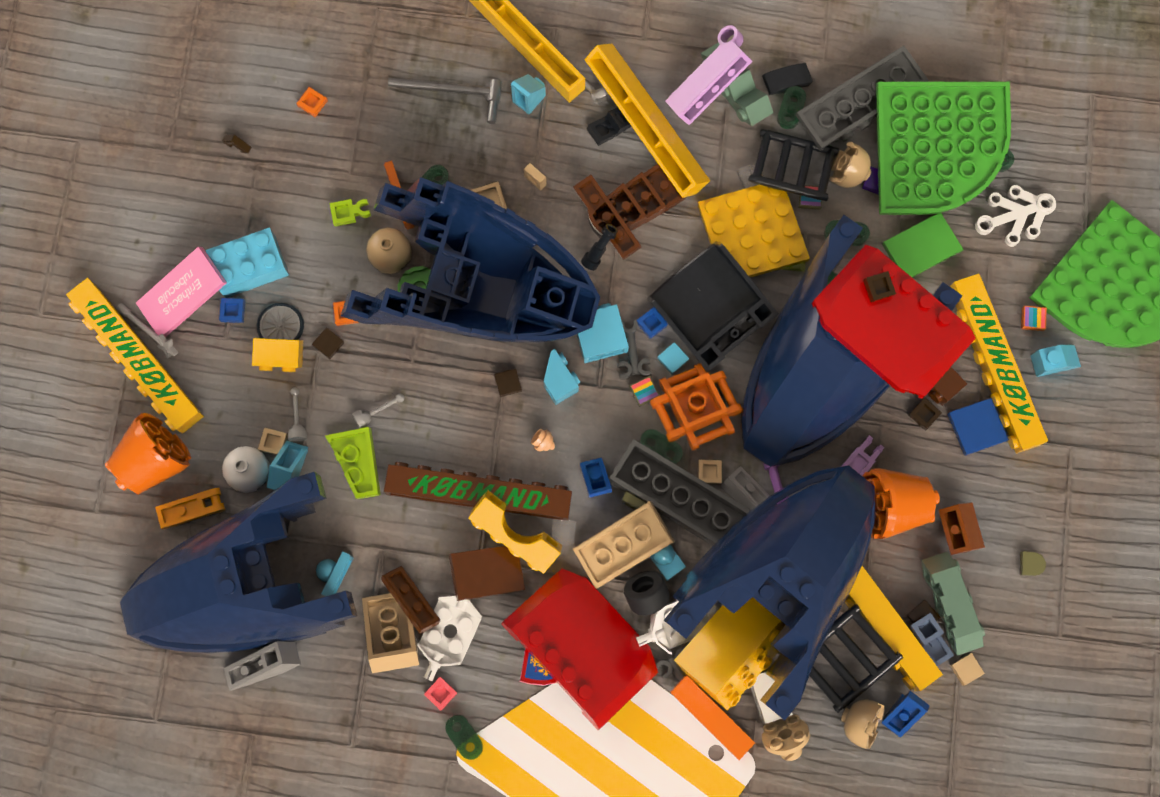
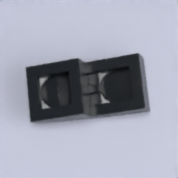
(781, 79)
(608, 126)

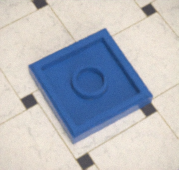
(977, 426)

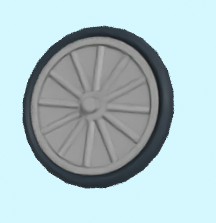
(280, 322)

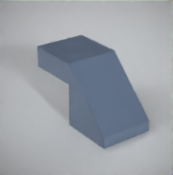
(929, 636)

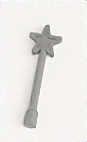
(164, 344)

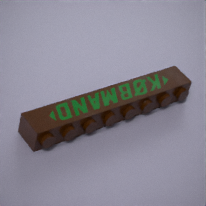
(468, 489)

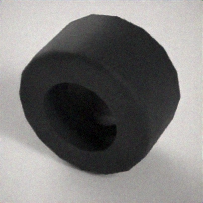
(646, 593)

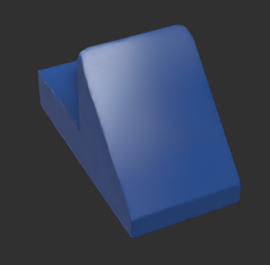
(595, 477)
(905, 713)

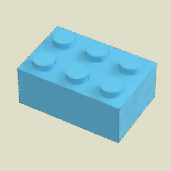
(248, 262)

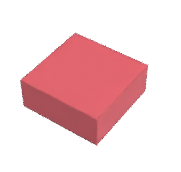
(440, 693)

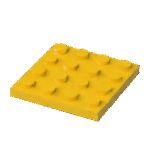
(755, 228)

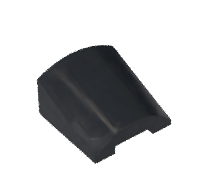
(720, 313)

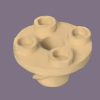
(786, 737)

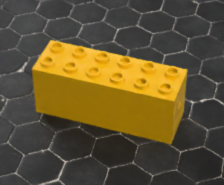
(731, 651)

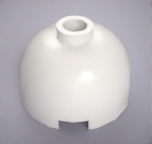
(245, 469)

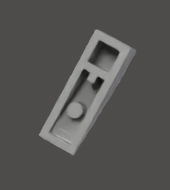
(262, 664)

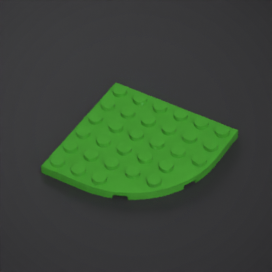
(939, 143)
(1108, 282)

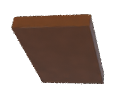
(485, 573)

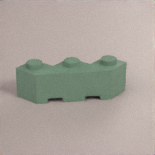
(747, 101)
(953, 603)

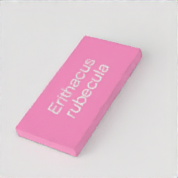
(181, 292)

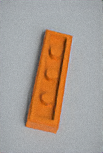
(712, 717)

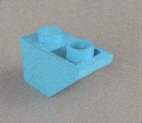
(558, 380)

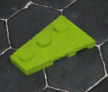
(357, 458)

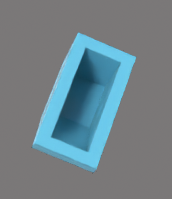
(527, 92)
(1055, 359)
(286, 464)

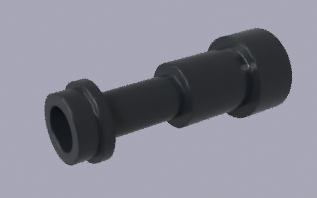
(593, 258)

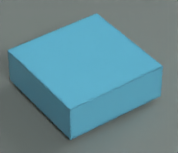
(673, 358)

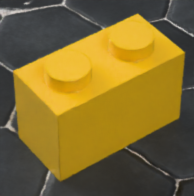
(277, 353)

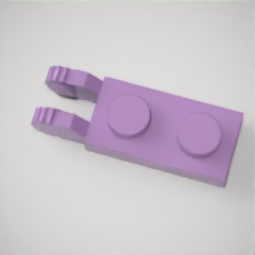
(860, 460)

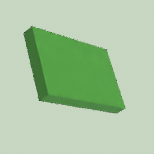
(923, 245)

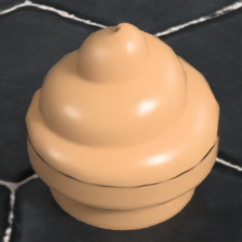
(543, 440)

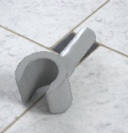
(597, 95)

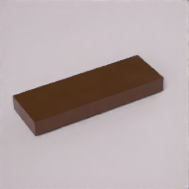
(410, 599)

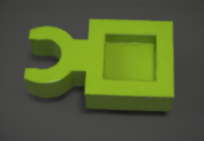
(344, 211)

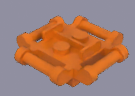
(696, 405)

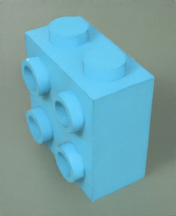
(605, 337)

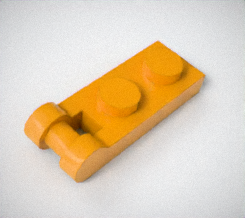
(189, 508)

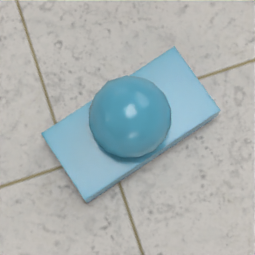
(668, 562)
(333, 572)

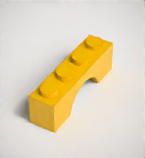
(537, 550)

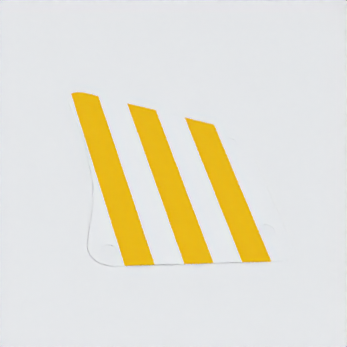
(641, 752)

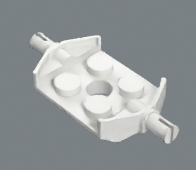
(665, 635)
(444, 650)

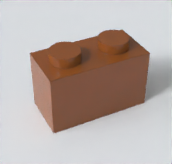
(961, 528)

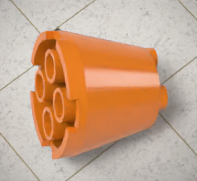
(147, 455)
(901, 502)

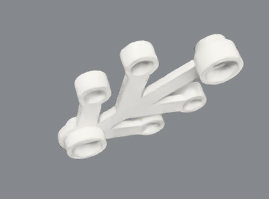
(1017, 213)

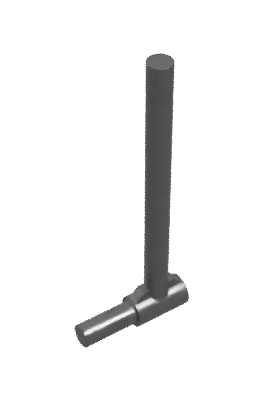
(491, 91)

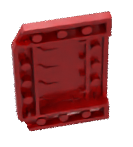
(902, 337)
(583, 645)

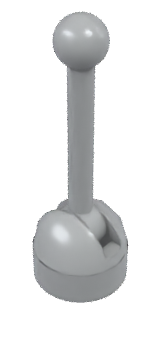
(363, 417)
(297, 432)

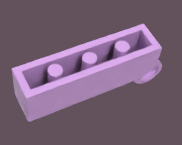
(710, 77)

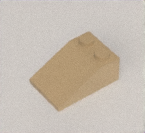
(388, 634)

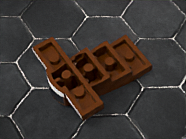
(628, 205)

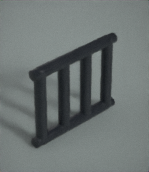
(799, 188)
(874, 672)

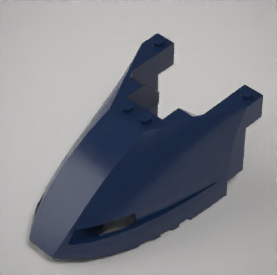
(483, 272)
(806, 374)
(795, 563)
(222, 585)

